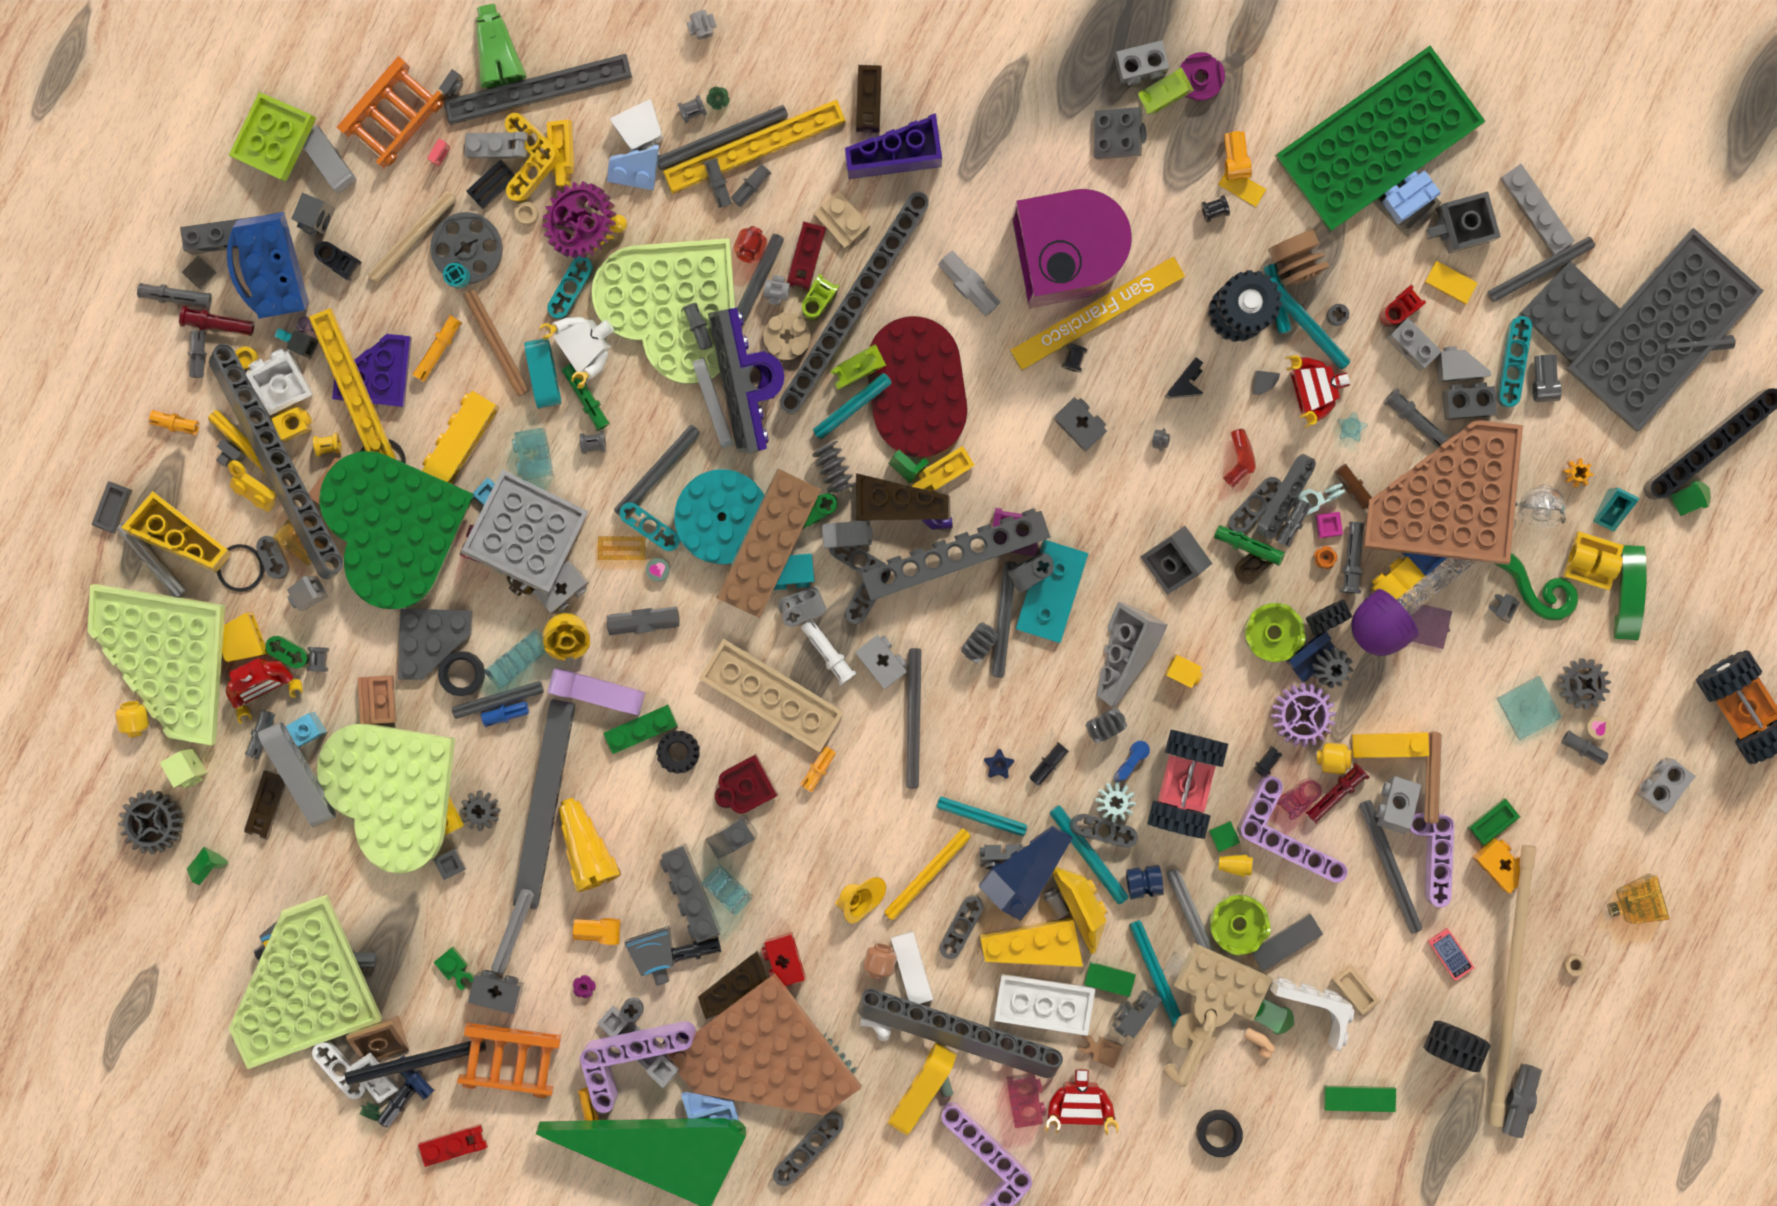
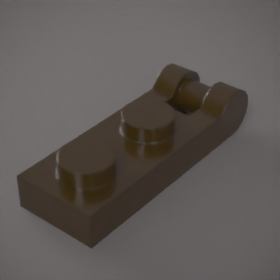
(868, 97)
(265, 804)

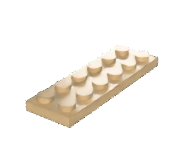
(771, 695)

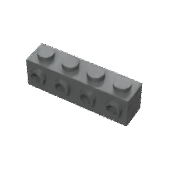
(691, 893)

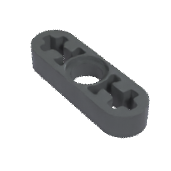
(1247, 521)
(1118, 841)
(974, 914)

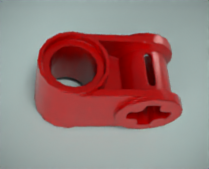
(1404, 305)

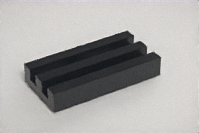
(483, 204)

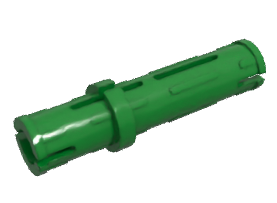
(586, 398)
(1252, 546)

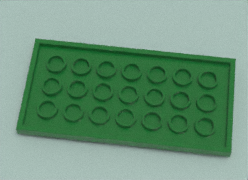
(1380, 138)

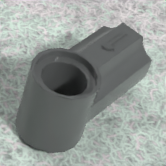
(1546, 384)

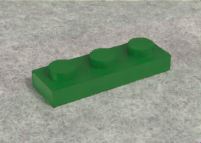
(640, 729)

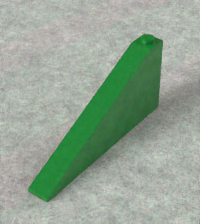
(673, 1154)

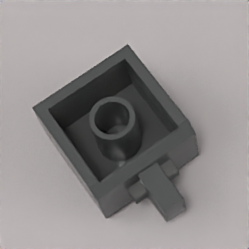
(1465, 223)

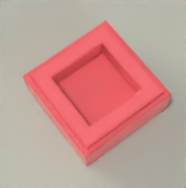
(438, 152)

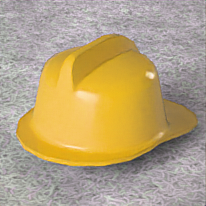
(860, 899)

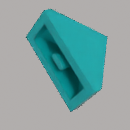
(1614, 508)

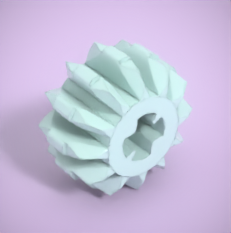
(1111, 809)

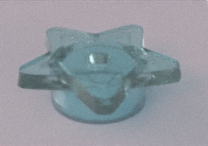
(1345, 427)

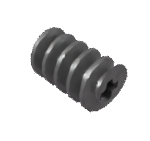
(833, 468)

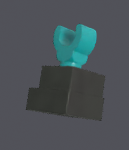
(298, 342)

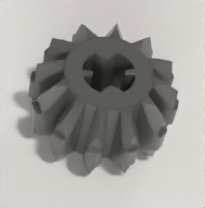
(979, 642)
(1333, 658)
(1106, 725)
(474, 816)

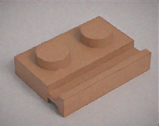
(377, 699)

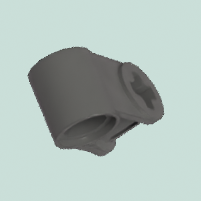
(1028, 574)

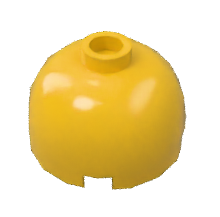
(566, 637)

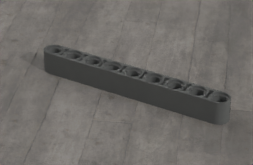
(545, 799)
(970, 1031)

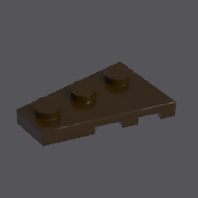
(732, 986)

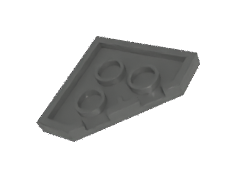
(428, 638)

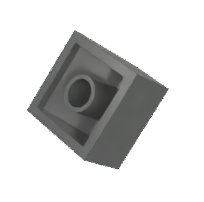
(1176, 560)

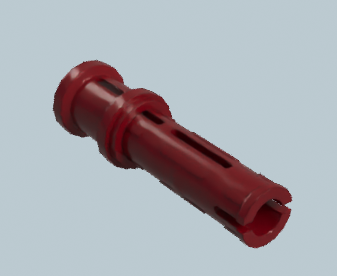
(205, 320)
(1345, 785)

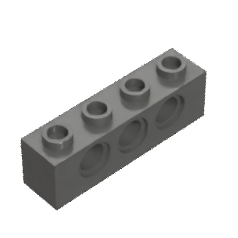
(207, 236)

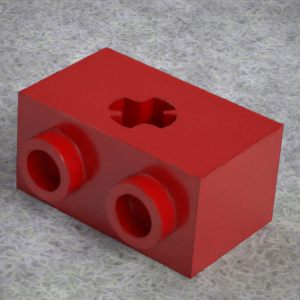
(785, 946)

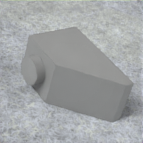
(1459, 365)
(306, 593)

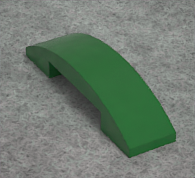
(1631, 594)

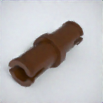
(1353, 485)

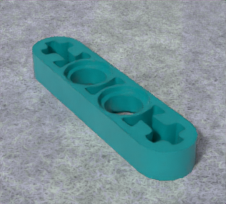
(1516, 362)

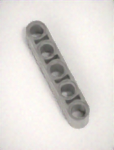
(296, 774)

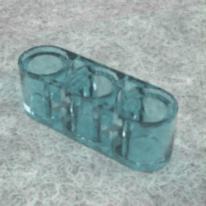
(516, 659)

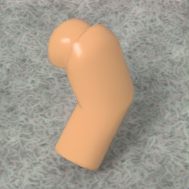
(1261, 1040)

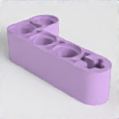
(596, 691)
(1434, 860)

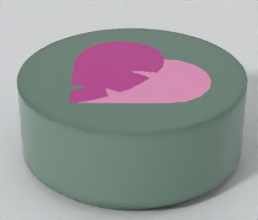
(657, 569)

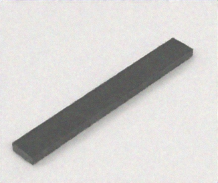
(538, 89)

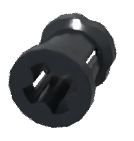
(1215, 208)
(1074, 358)

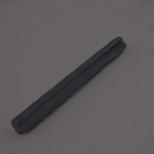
(410, 1062)

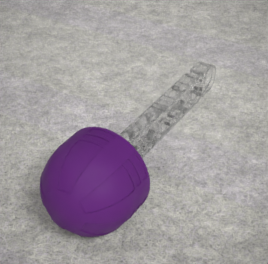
(1386, 625)

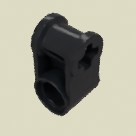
(340, 261)

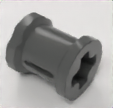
(692, 109)
(592, 442)
(317, 659)
(637, 1004)

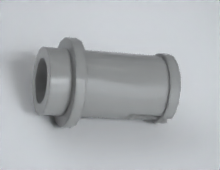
(1056, 903)

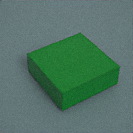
(1224, 836)

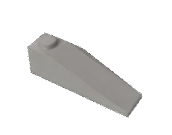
(1130, 646)

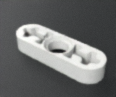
(322, 1061)

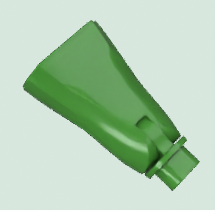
(497, 55)

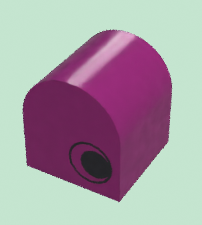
(1069, 244)

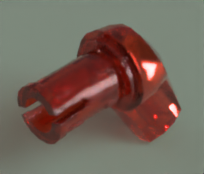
(1245, 458)

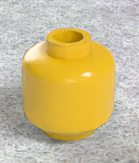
(131, 718)
(1334, 758)

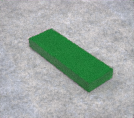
(1359, 1098)

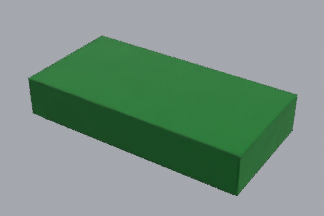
(1493, 822)
(1109, 979)

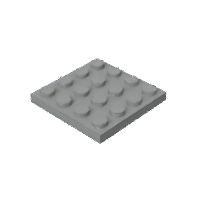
(524, 532)

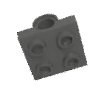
(1119, 133)

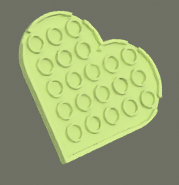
(645, 294)
(393, 788)

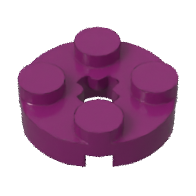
(1209, 66)

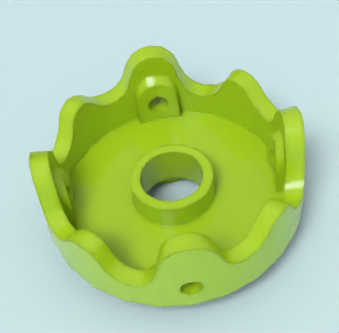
(1291, 632)
(1251, 936)

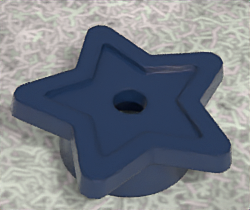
(998, 758)

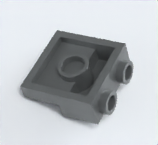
(1131, 1018)

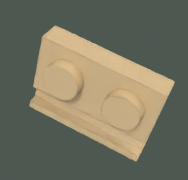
(841, 219)

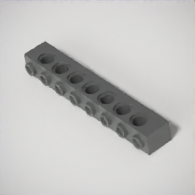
(1037, 532)

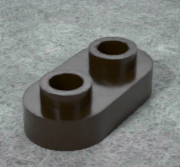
(1255, 565)

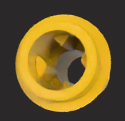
(1236, 864)

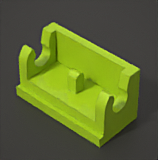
(1165, 91)
(858, 367)

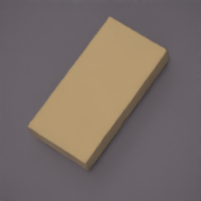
(1355, 989)

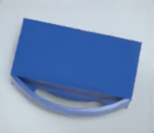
(267, 266)

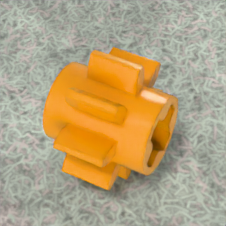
(1583, 475)

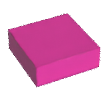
(1329, 525)

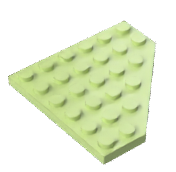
(166, 653)
(302, 988)

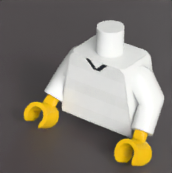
(582, 344)

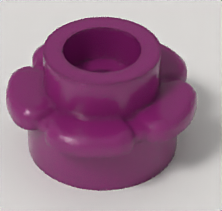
(588, 982)

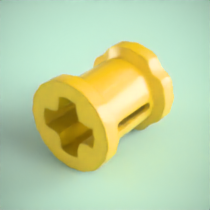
(334, 440)

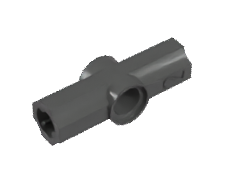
(643, 620)
(1521, 1100)

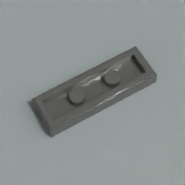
(1287, 942)

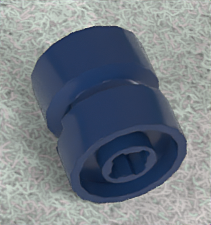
(1144, 882)

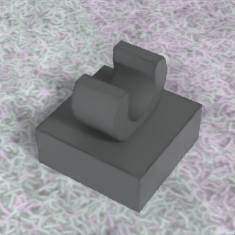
(229, 453)
(1507, 607)

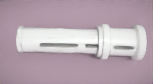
(834, 661)

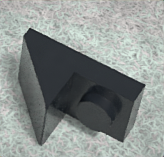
(1182, 386)

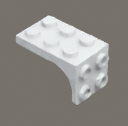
(1338, 1007)

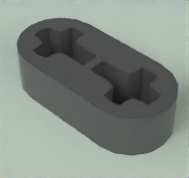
(267, 559)

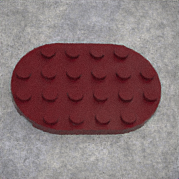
(927, 396)

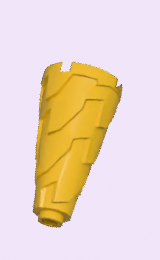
(586, 851)

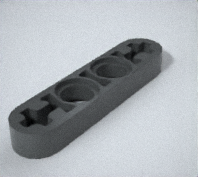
(1286, 496)
(810, 1150)

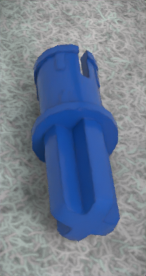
(504, 714)

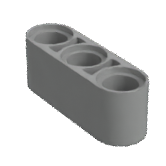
(328, 160)

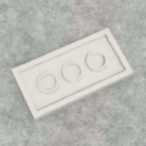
(1044, 1004)

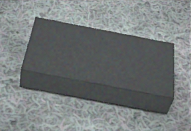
(111, 507)

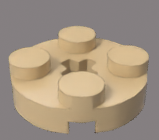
(797, 327)

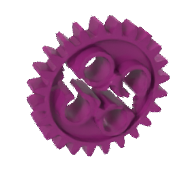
(579, 220)

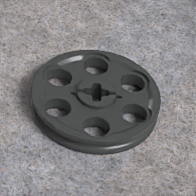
(466, 236)

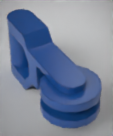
(1138, 751)

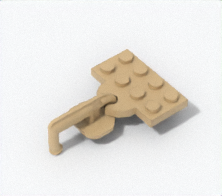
(1218, 991)

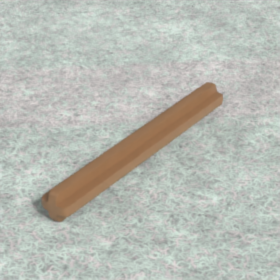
(496, 342)

